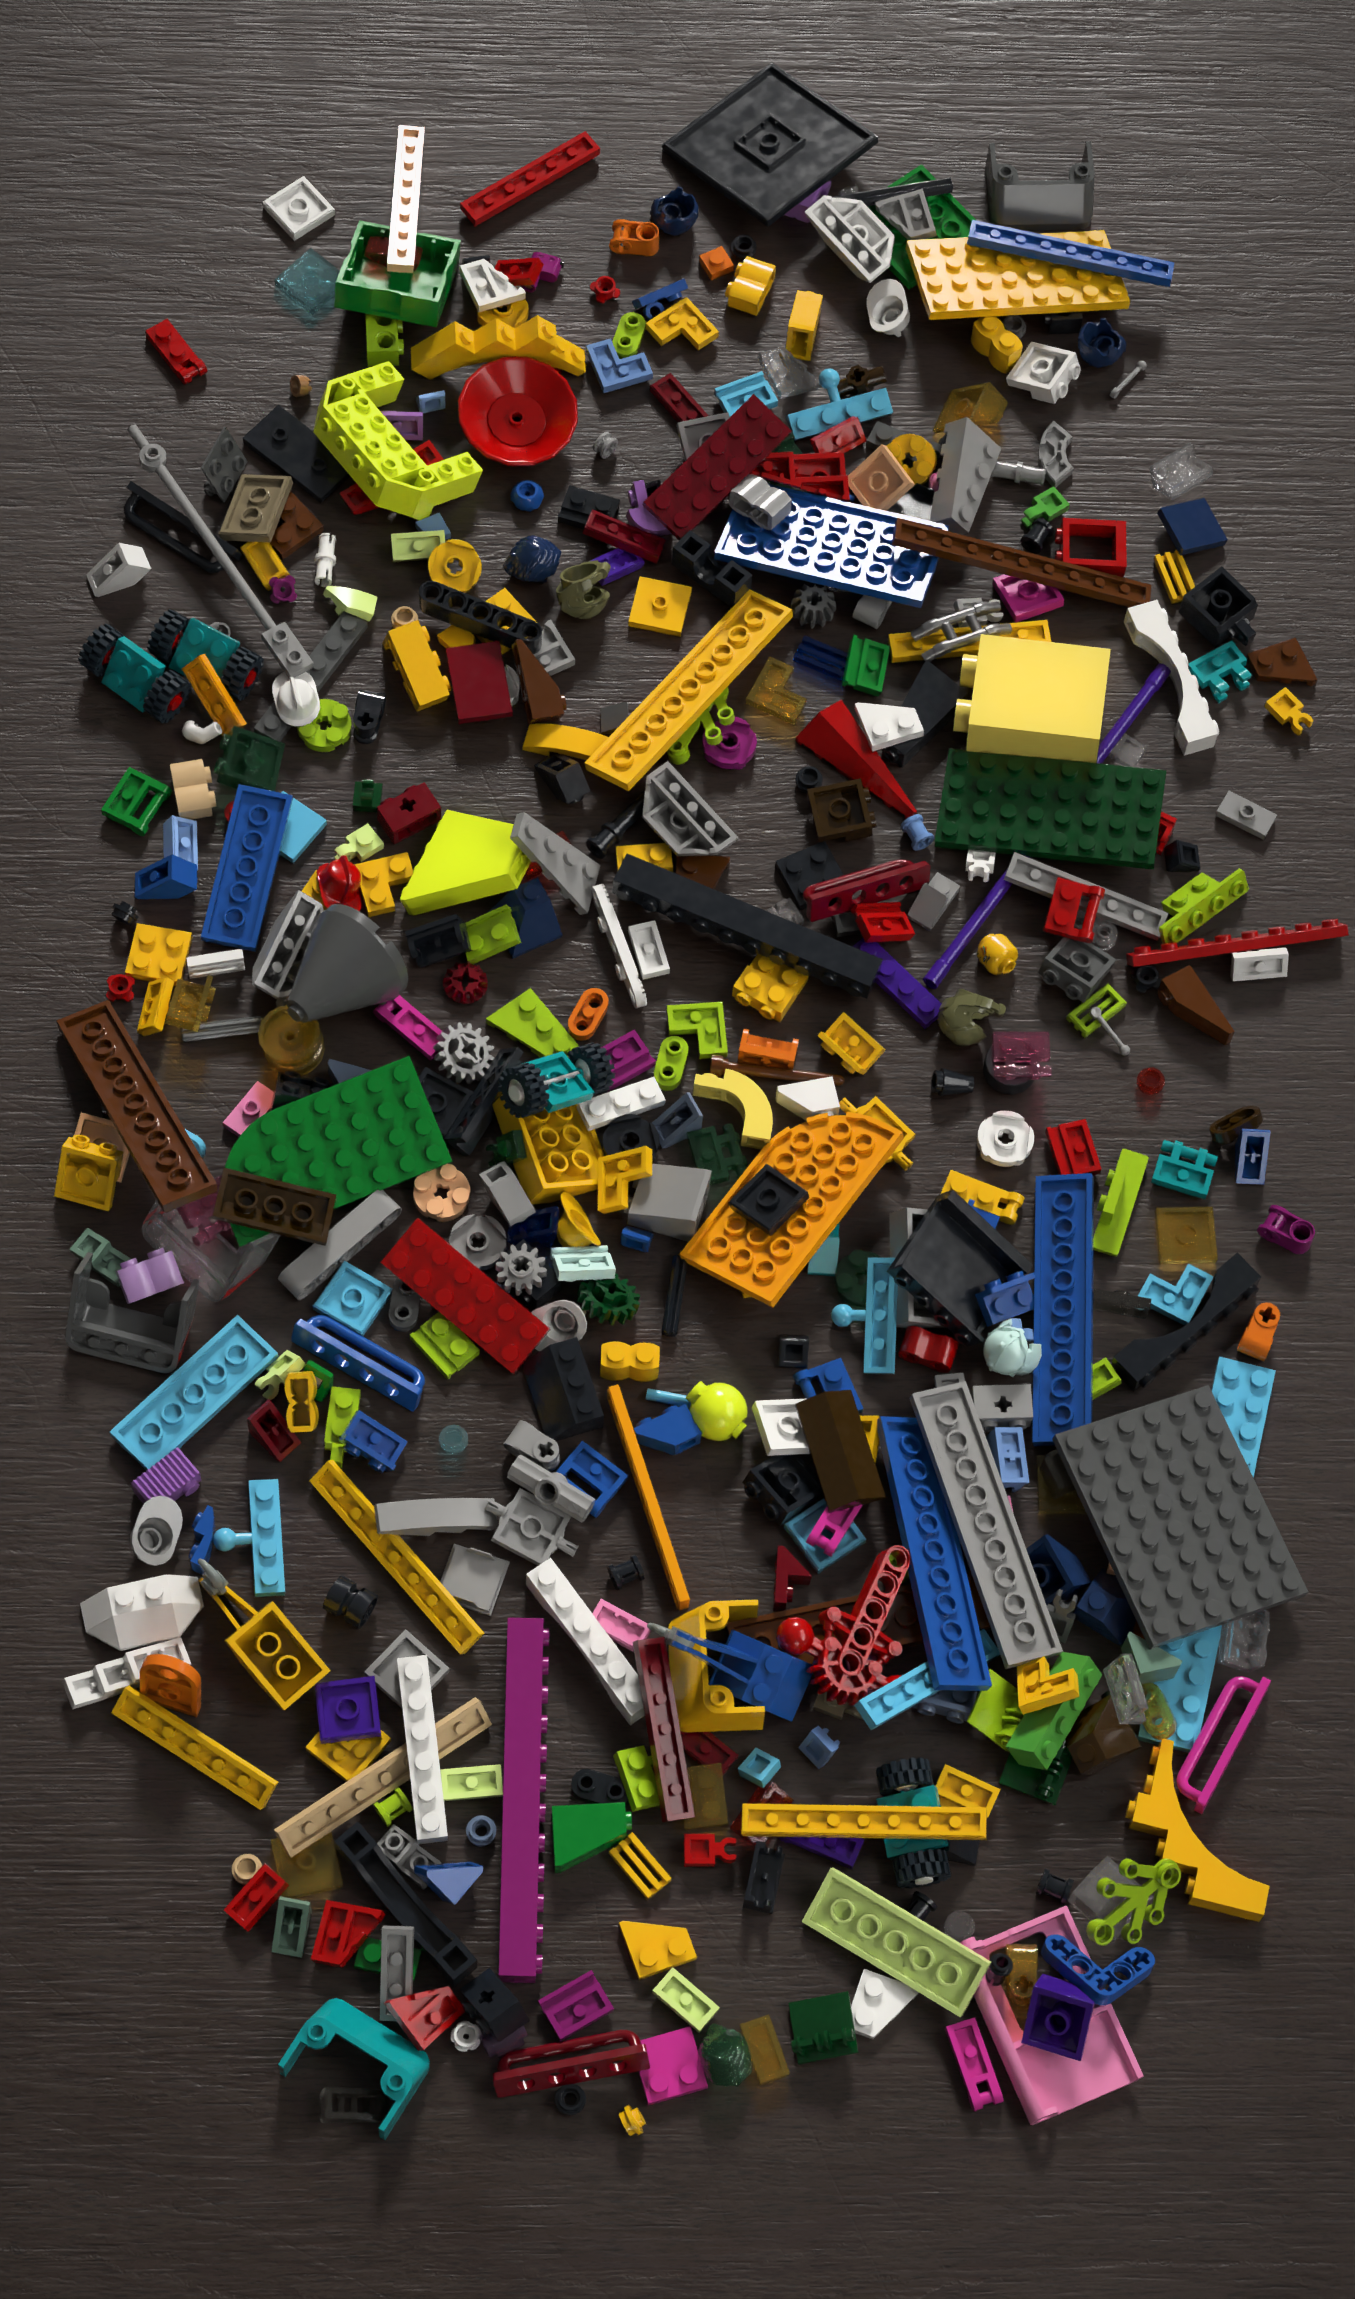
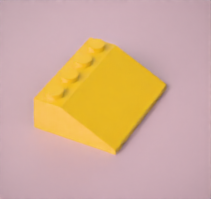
(558, 1153)

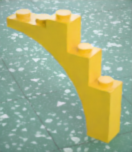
(460, 347)
(1212, 1883)

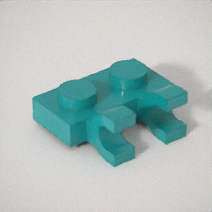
(1217, 664)

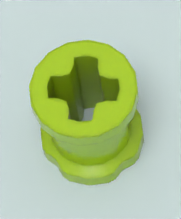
(393, 1807)

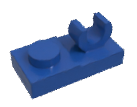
(670, 292)

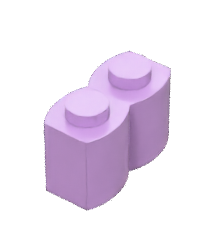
(149, 1276)

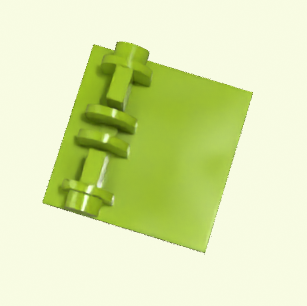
(996, 1711)

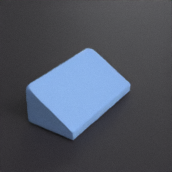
(181, 838)

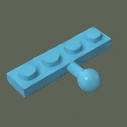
(823, 417)
(879, 1317)
(264, 1537)

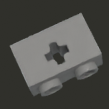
(1014, 1400)

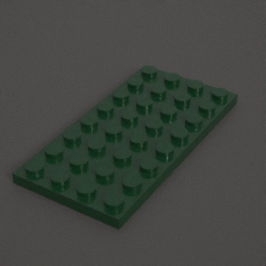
(1051, 808)

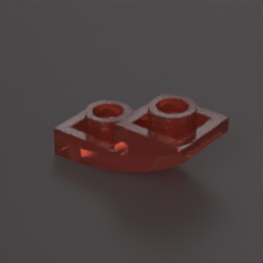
(378, 248)

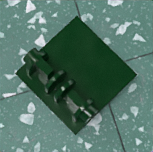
(1038, 1782)
(823, 2028)

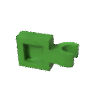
(1046, 505)

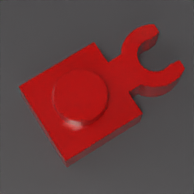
(702, 1850)

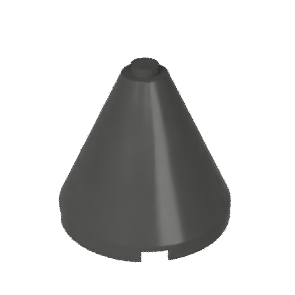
(345, 967)

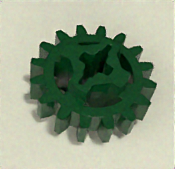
(609, 1299)

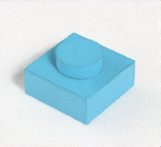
(759, 1767)

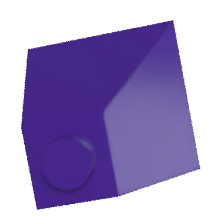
(1058, 2017)

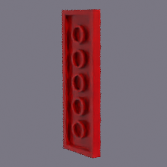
(465, 1295)

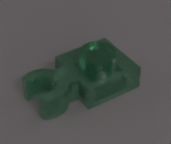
(509, 1148)

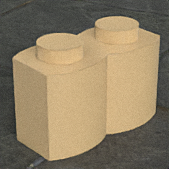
(191, 789)

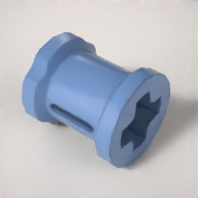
(917, 832)

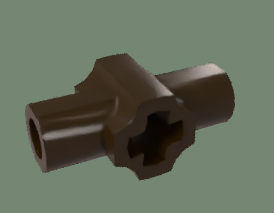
(861, 380)

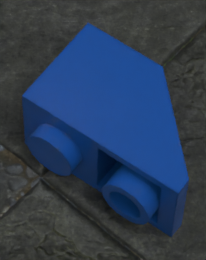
(670, 1432)

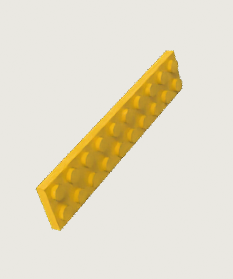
(688, 690)

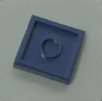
(1192, 526)

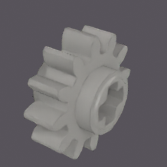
(520, 1260)

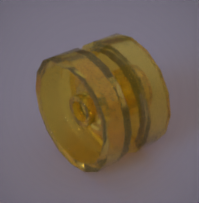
(290, 1043)

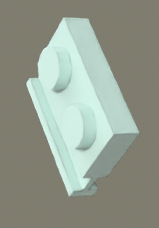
(582, 1263)

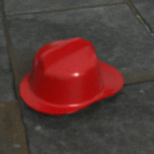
(340, 883)

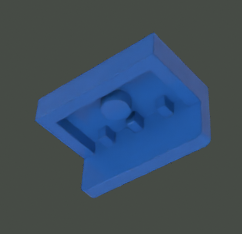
(372, 1441)

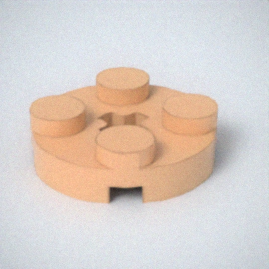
(435, 1207)

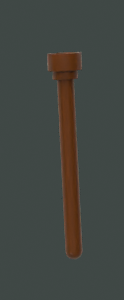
(718, 1067)

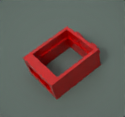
(1094, 528)

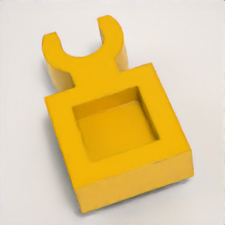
(1286, 708)

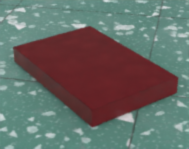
(479, 682)

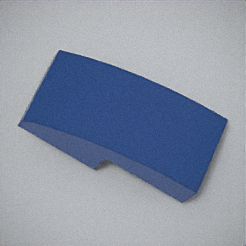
(204, 1531)

